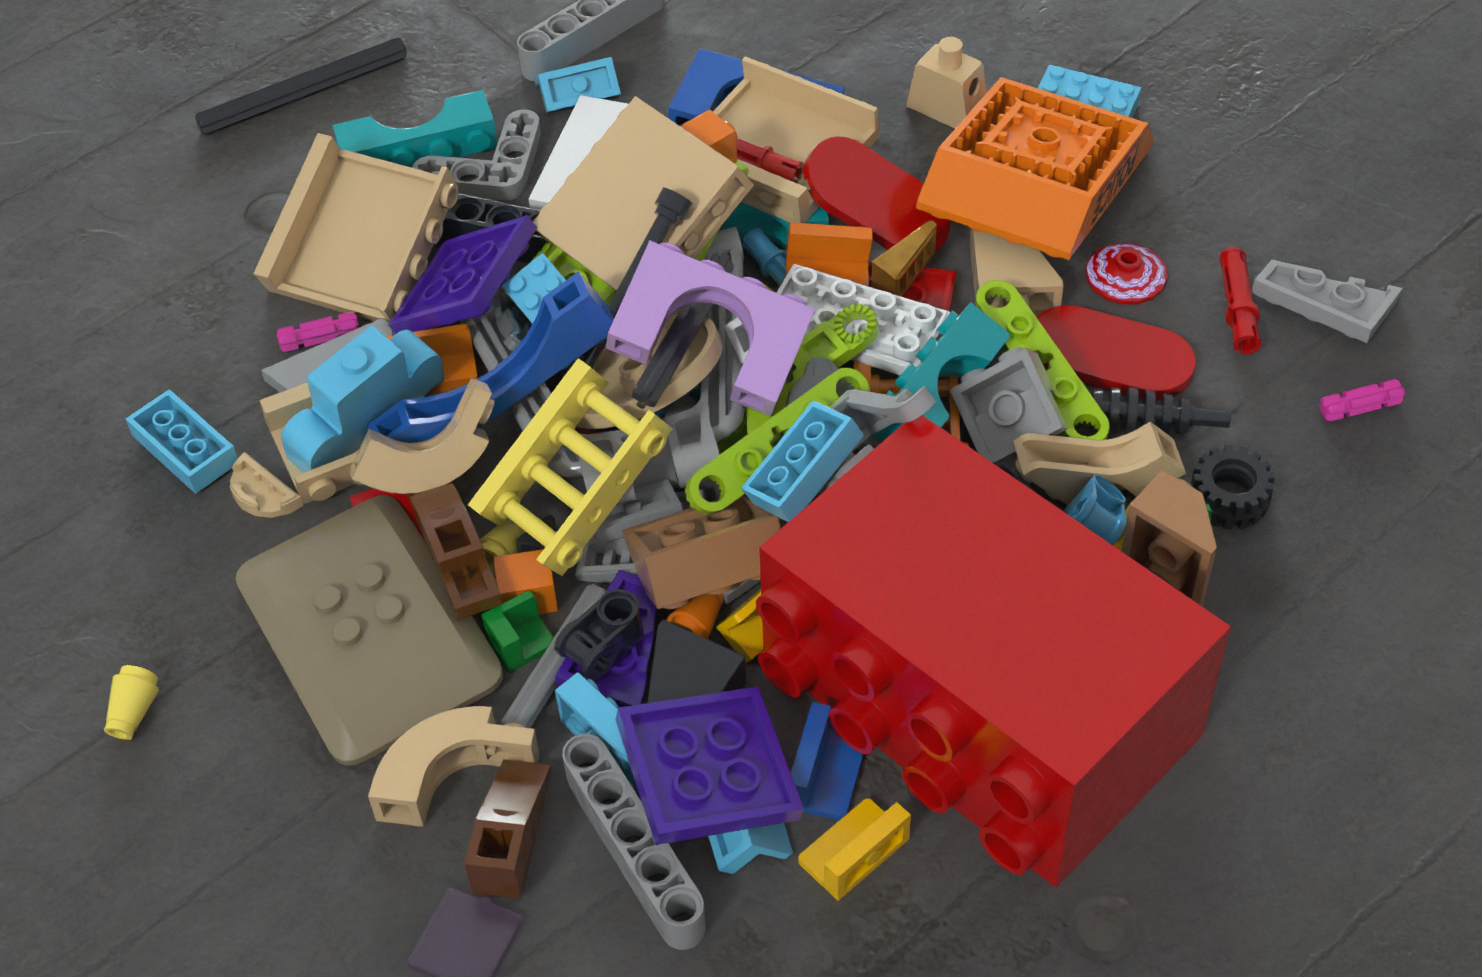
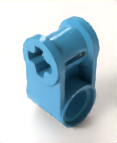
(1100, 509)

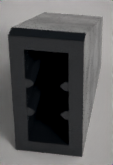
(692, 666)

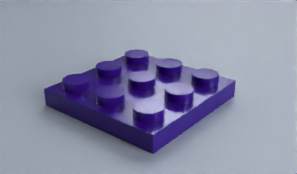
(464, 276)
(708, 765)

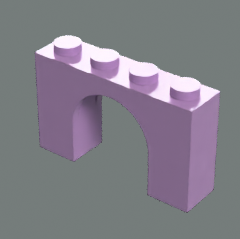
(672, 280)

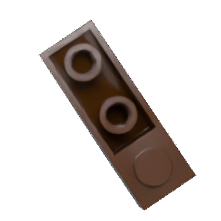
(507, 829)

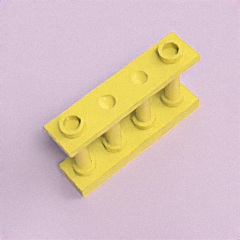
(538, 444)

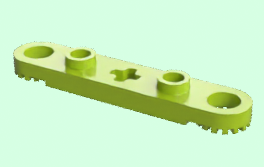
(1027, 332)
(826, 341)
(741, 460)

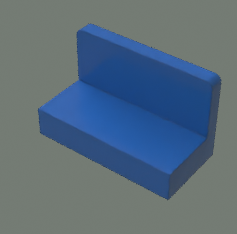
(825, 767)

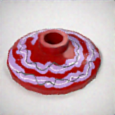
(1126, 273)

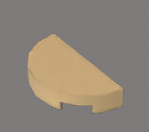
(260, 491)

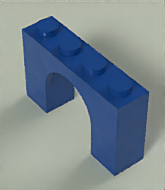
(710, 82)

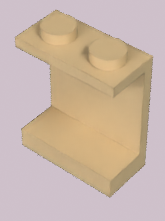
(319, 482)

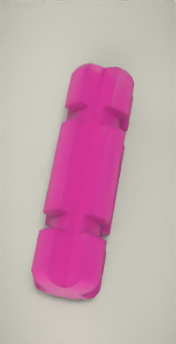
(316, 331)
(1361, 400)

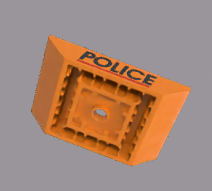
(1033, 167)

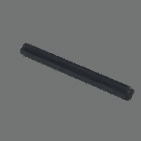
(300, 86)
(673, 347)

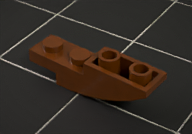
(455, 550)

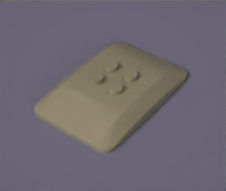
(366, 628)

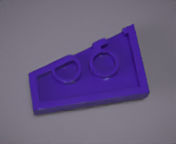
(629, 675)

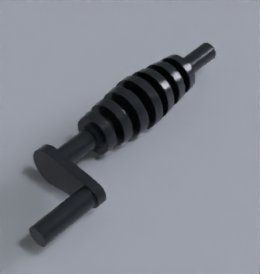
(1165, 413)

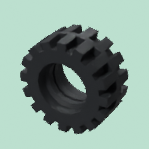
(1238, 468)

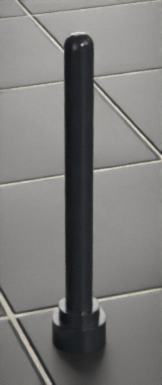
(669, 210)

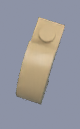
(431, 463)
(436, 750)

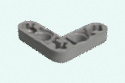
(499, 169)

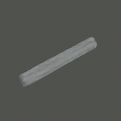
(542, 679)

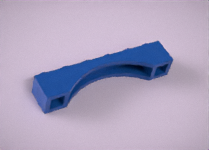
(566, 327)

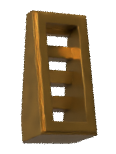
(904, 261)

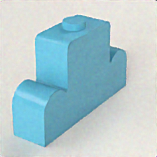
(356, 389)

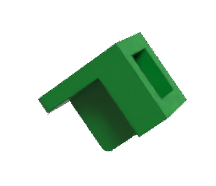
(517, 631)

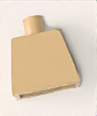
(947, 83)

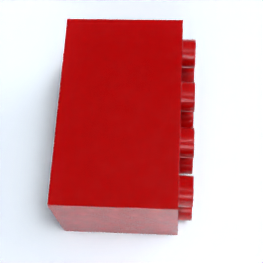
(986, 647)

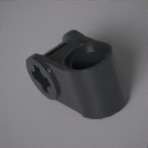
(597, 639)

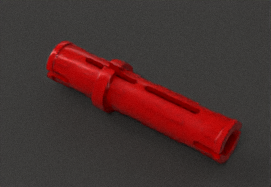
(1241, 311)

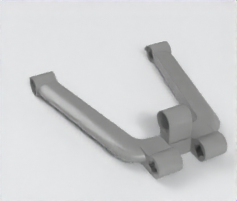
(694, 431)

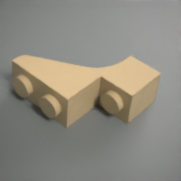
(1068, 463)

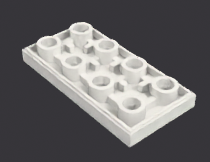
(583, 129)
(902, 322)

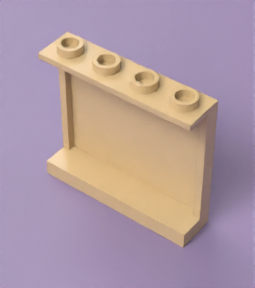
(792, 119)
(612, 194)
(355, 231)

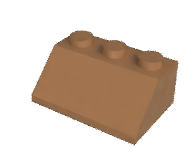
(1172, 535)
(699, 552)

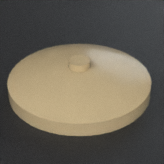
(625, 372)

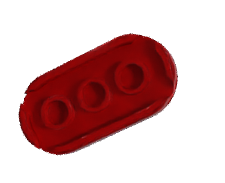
(867, 191)
(1119, 351)

